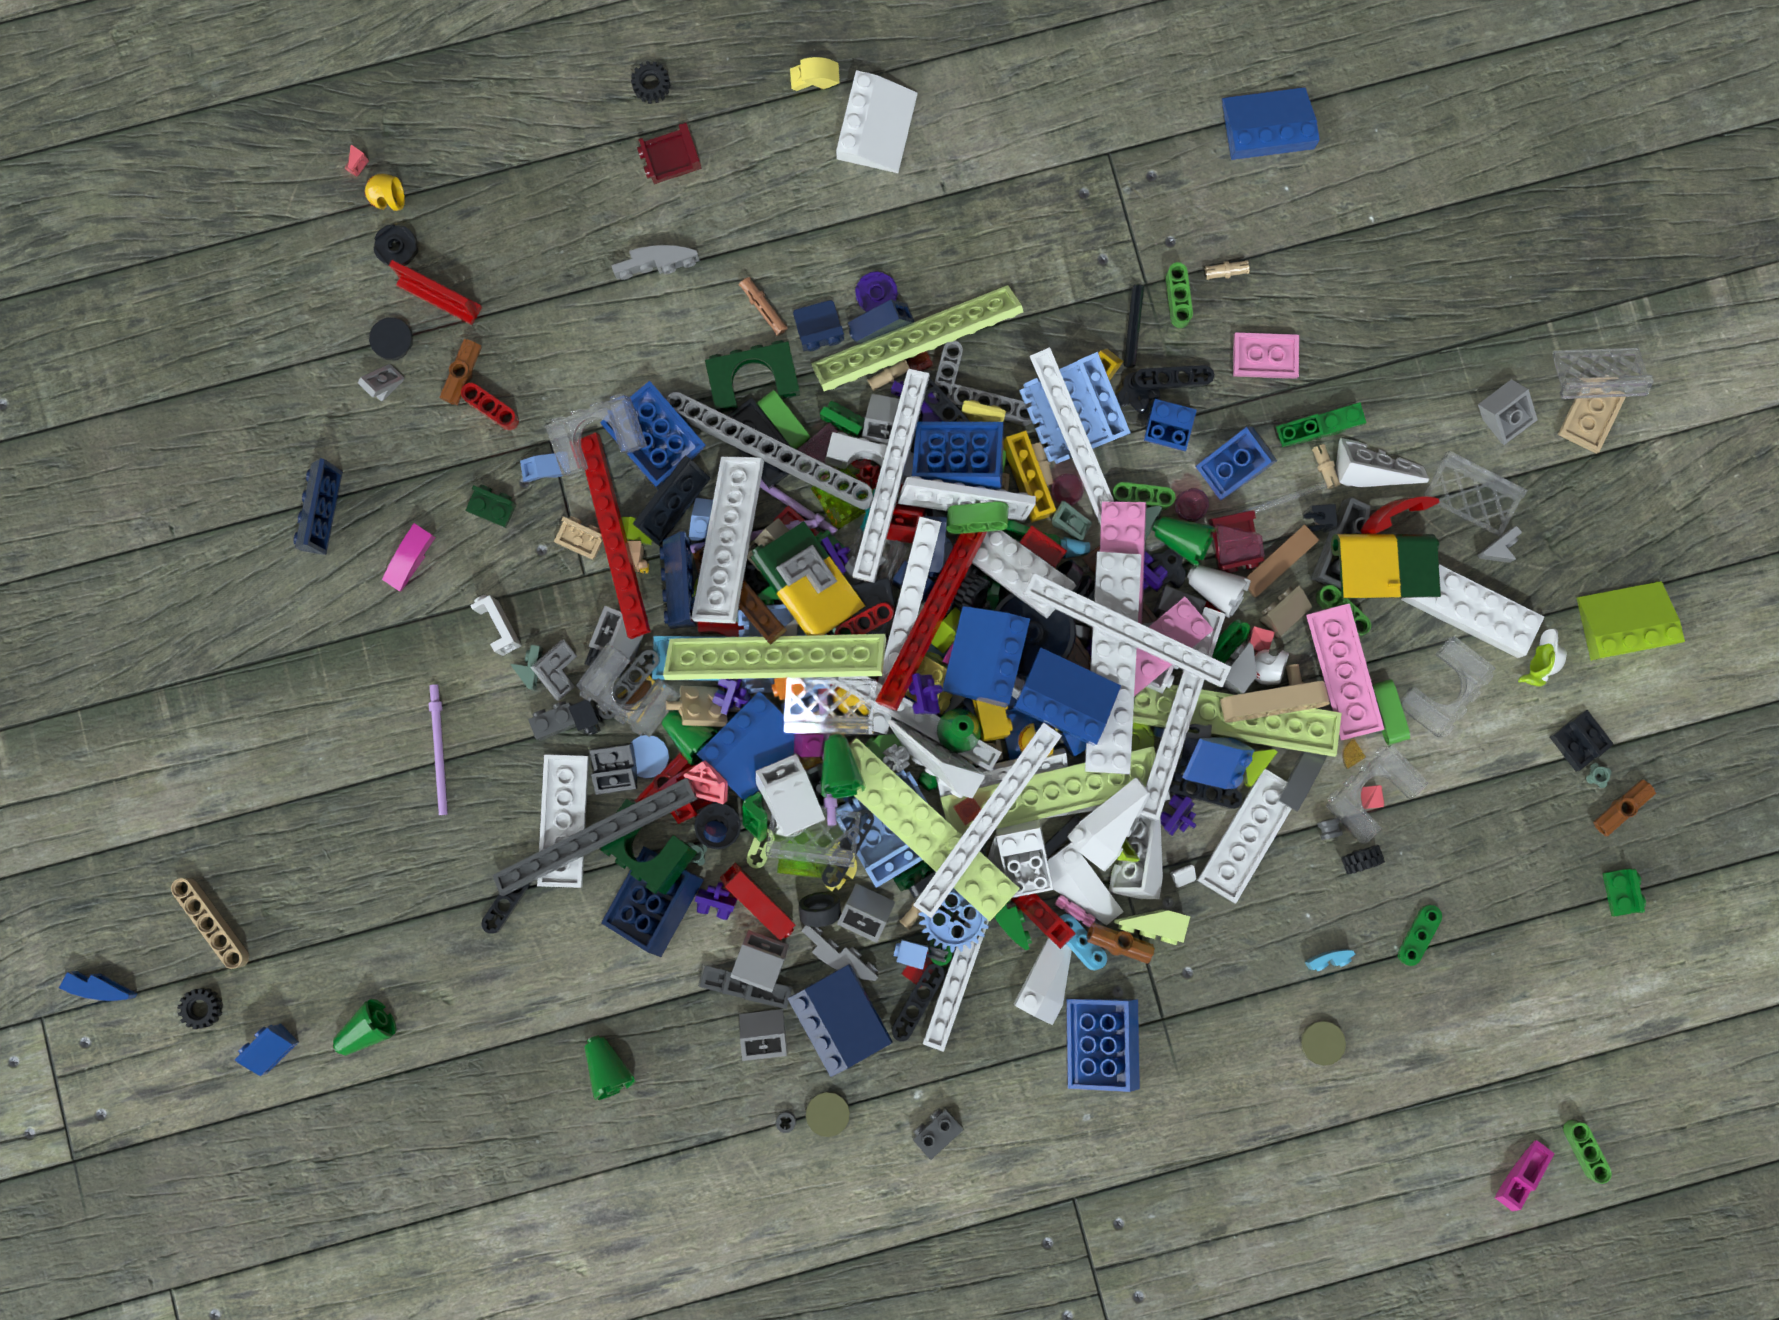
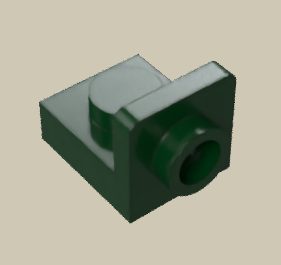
(995, 593)

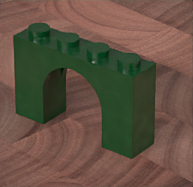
(723, 369)
(659, 872)

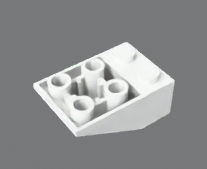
(789, 795)
(1025, 857)

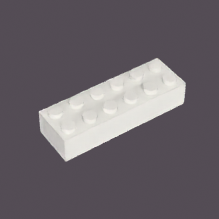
(1482, 613)

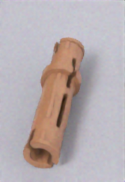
(757, 298)

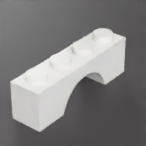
(846, 449)

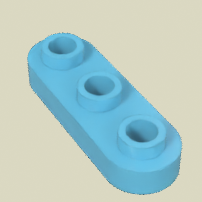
(1088, 950)

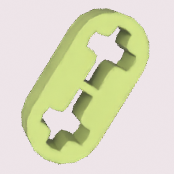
(753, 851)

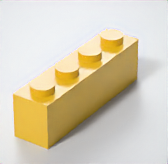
(1028, 474)
(992, 721)

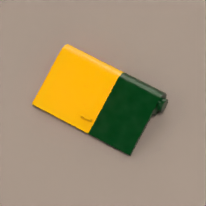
(1388, 565)
(812, 611)

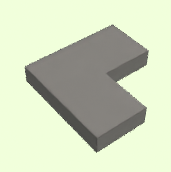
(807, 564)
(550, 668)

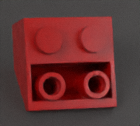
(905, 522)

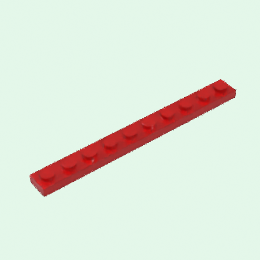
(614, 538)
(929, 619)

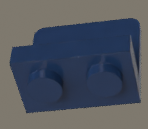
(818, 326)

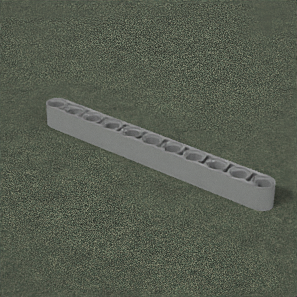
(776, 457)

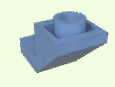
(540, 467)

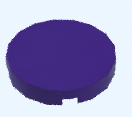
(875, 290)

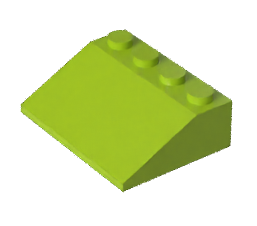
(1629, 621)

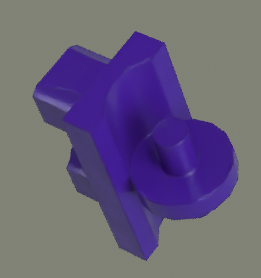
(835, 556)
(1155, 577)
(926, 694)
(733, 695)
(1183, 807)
(716, 898)

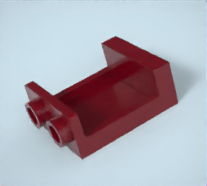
(669, 155)
(1240, 520)

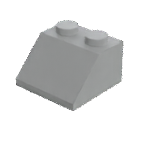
(1508, 411)

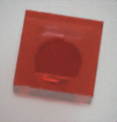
(919, 362)
(967, 810)

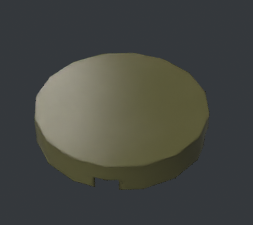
(1323, 1043)
(827, 1114)

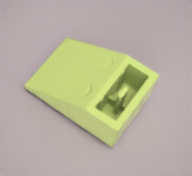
(1164, 923)

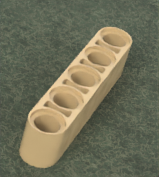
(1274, 701)
(200, 919)

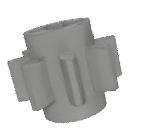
(896, 758)

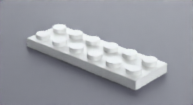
(942, 495)
(1013, 565)
(563, 812)
(1246, 838)

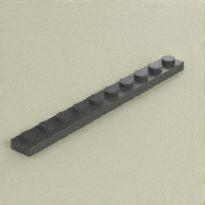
(594, 837)

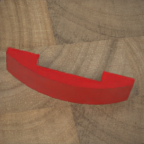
(1381, 519)
(1044, 918)

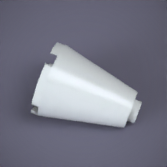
(1219, 588)

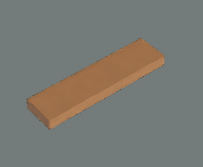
(1281, 560)

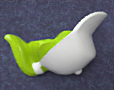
(1547, 660)

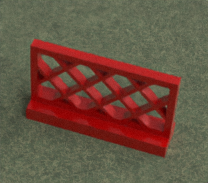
(436, 293)

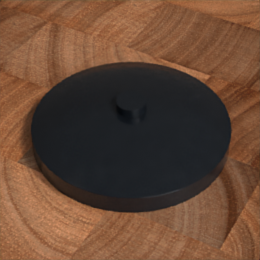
(1053, 633)

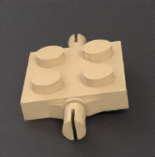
(697, 706)

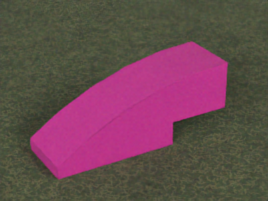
(408, 557)
(1524, 1176)

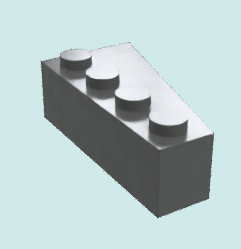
(1350, 520)

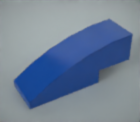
(95, 987)

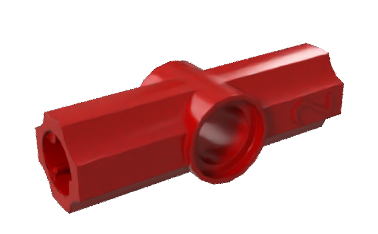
(675, 767)

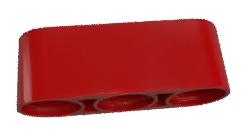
(482, 399)
(874, 617)

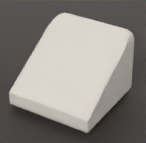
(1183, 875)

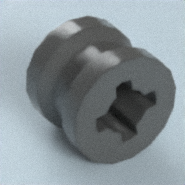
(1330, 828)

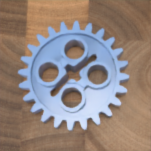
(942, 933)

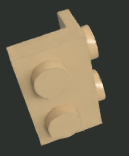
(579, 538)

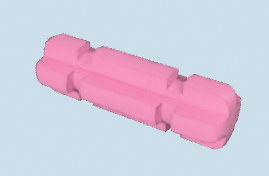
(1074, 910)

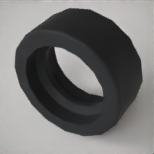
(819, 909)

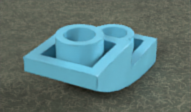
(1336, 957)

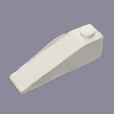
(1368, 468)
(1106, 828)
(1143, 877)
(1080, 884)
(1046, 983)

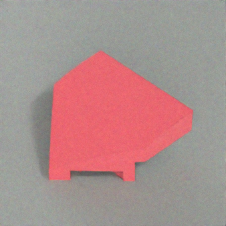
(708, 783)

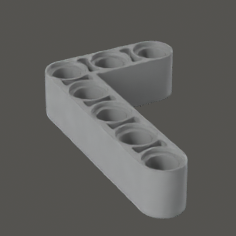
(955, 390)

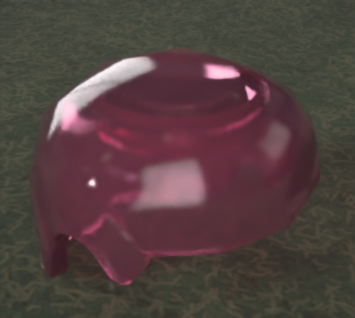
(1068, 489)
(1191, 505)

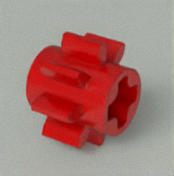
(869, 475)

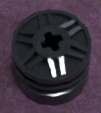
(1084, 584)
(724, 814)

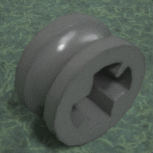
(937, 954)
(779, 1121)

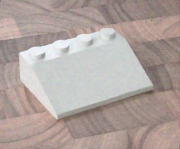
(876, 123)
(948, 766)

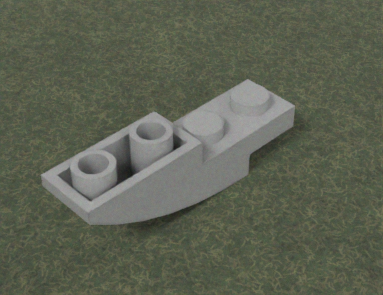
(665, 257)
(828, 953)

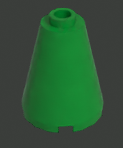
(1185, 537)
(952, 737)
(687, 738)
(840, 771)
(365, 1028)
(606, 1069)

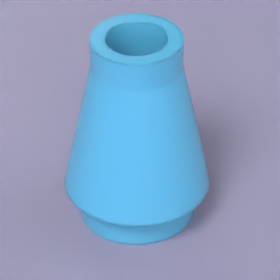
(1074, 547)

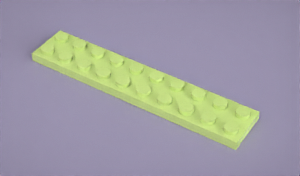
(916, 338)
(782, 659)
(1301, 730)
(1057, 792)
(928, 832)

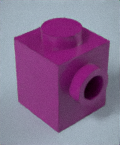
(808, 744)

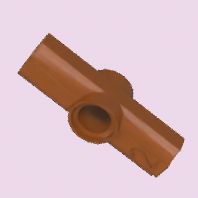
(465, 359)
(1634, 799)
(1109, 939)

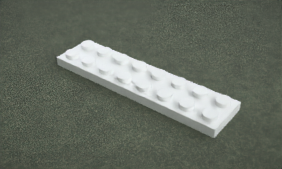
(728, 540)

